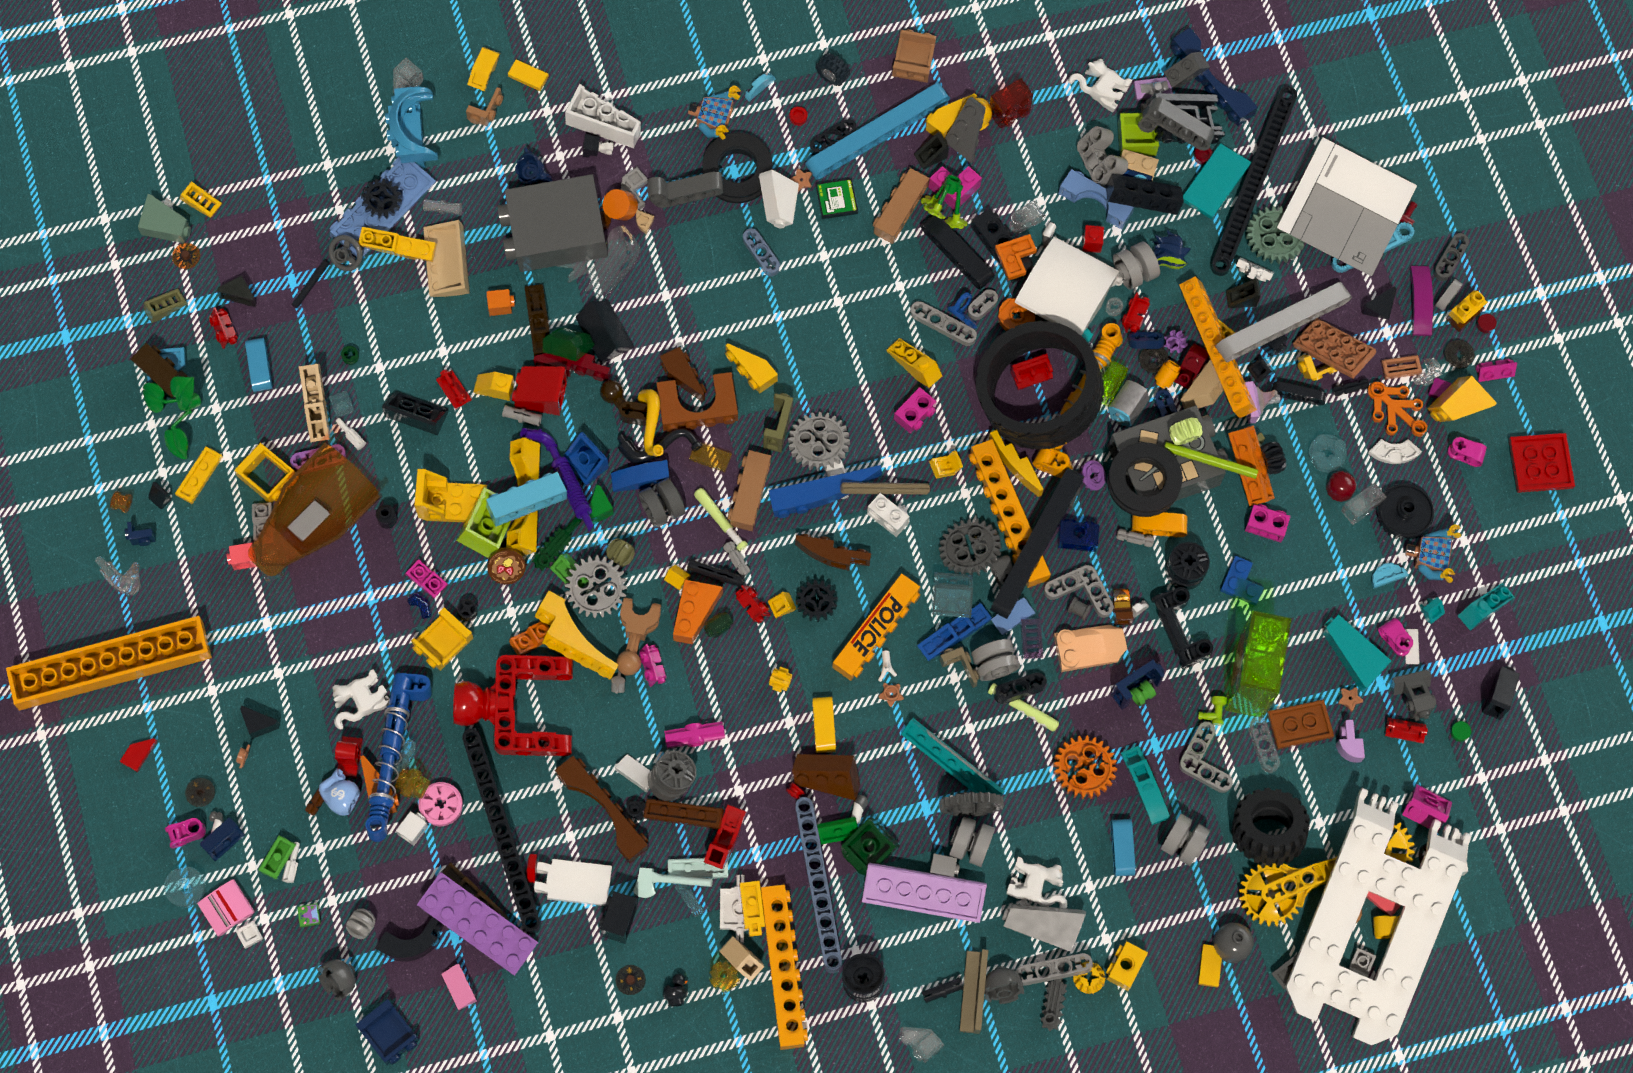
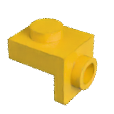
(946, 465)

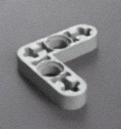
(1080, 582)
(1196, 760)

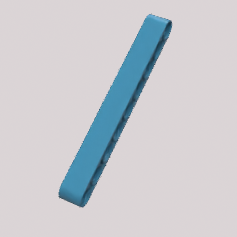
(877, 131)

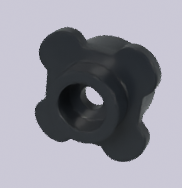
(634, 805)

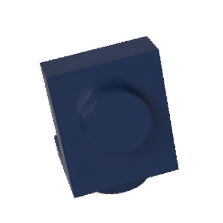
(140, 537)

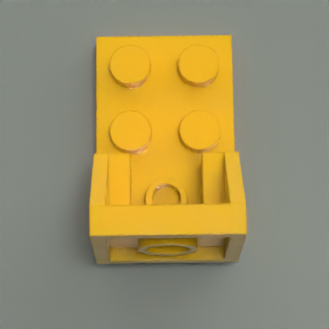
(443, 500)

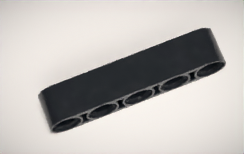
(957, 251)

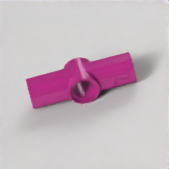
(694, 735)

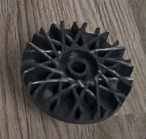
(1403, 523)

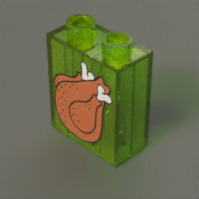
(1258, 664)

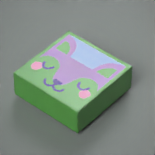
(309, 915)

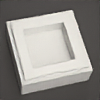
(249, 934)

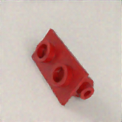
(1132, 319)
(220, 320)
(453, 389)
(749, 597)
(1406, 730)

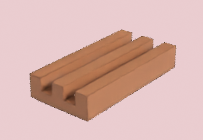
(1386, 370)

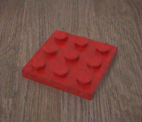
(1541, 462)

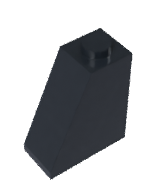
(1501, 693)

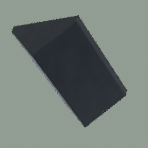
(605, 329)
(415, 412)

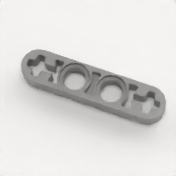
(945, 320)
(1053, 966)

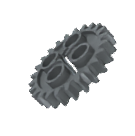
(953, 553)
(971, 804)

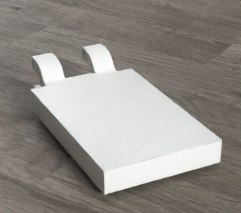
(575, 882)

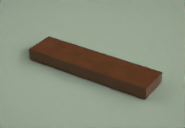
(683, 813)

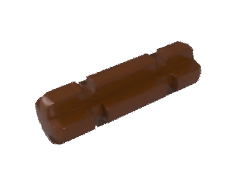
(317, 801)

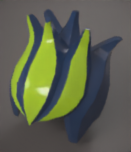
(1170, 251)

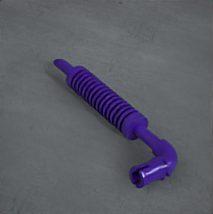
(561, 465)

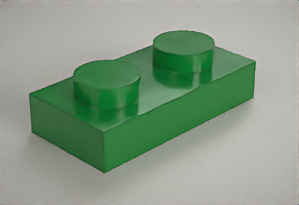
(837, 830)

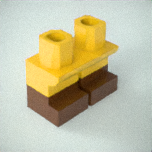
(1466, 310)

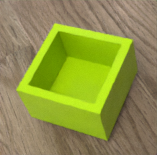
(1133, 138)

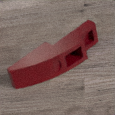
(584, 366)

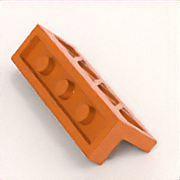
(1249, 454)

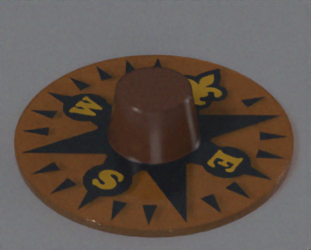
(186, 256)

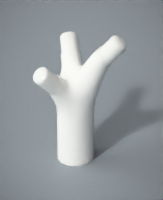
(886, 665)

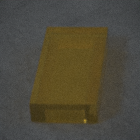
(711, 457)

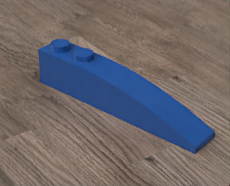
(817, 492)

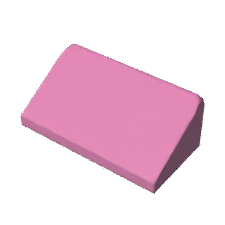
(458, 987)

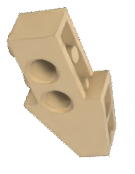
(314, 402)

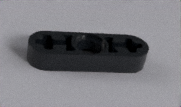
(819, 140)
(1299, 393)
(1025, 681)

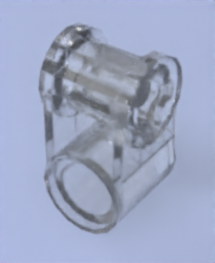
(1026, 217)

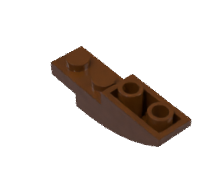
(823, 551)

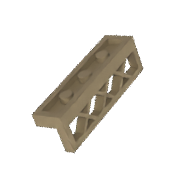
(973, 992)

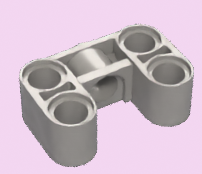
(1095, 159)

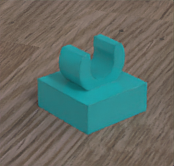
(1433, 609)

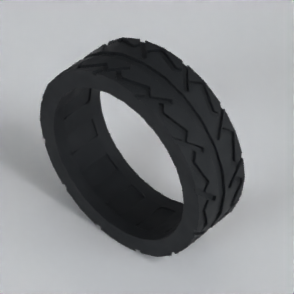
(1018, 342)

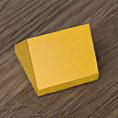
(676, 577)

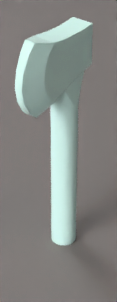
(647, 877)

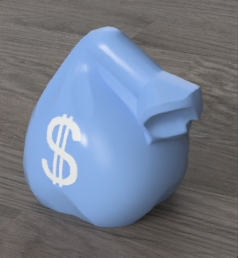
(339, 793)

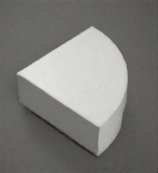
(1139, 608)

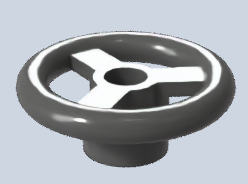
(337, 256)

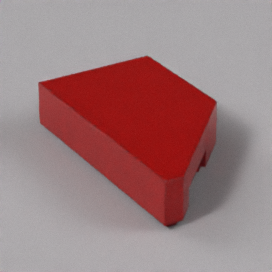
(137, 754)

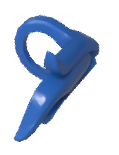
(959, 312)

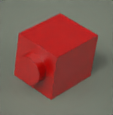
(1093, 239)

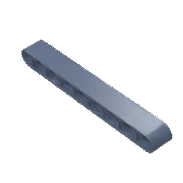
(818, 875)

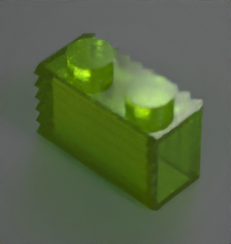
(1113, 379)

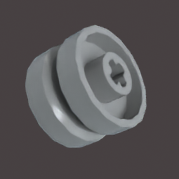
(995, 660)

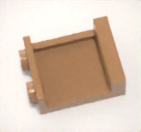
(914, 56)

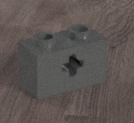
(1186, 69)

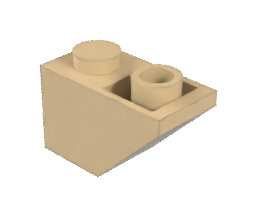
(742, 958)

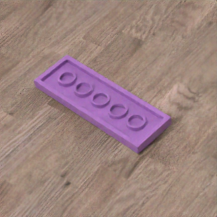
(477, 923)

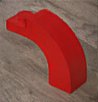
(726, 837)

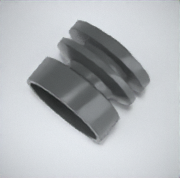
(672, 775)

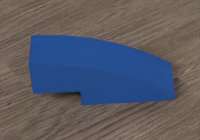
(639, 476)

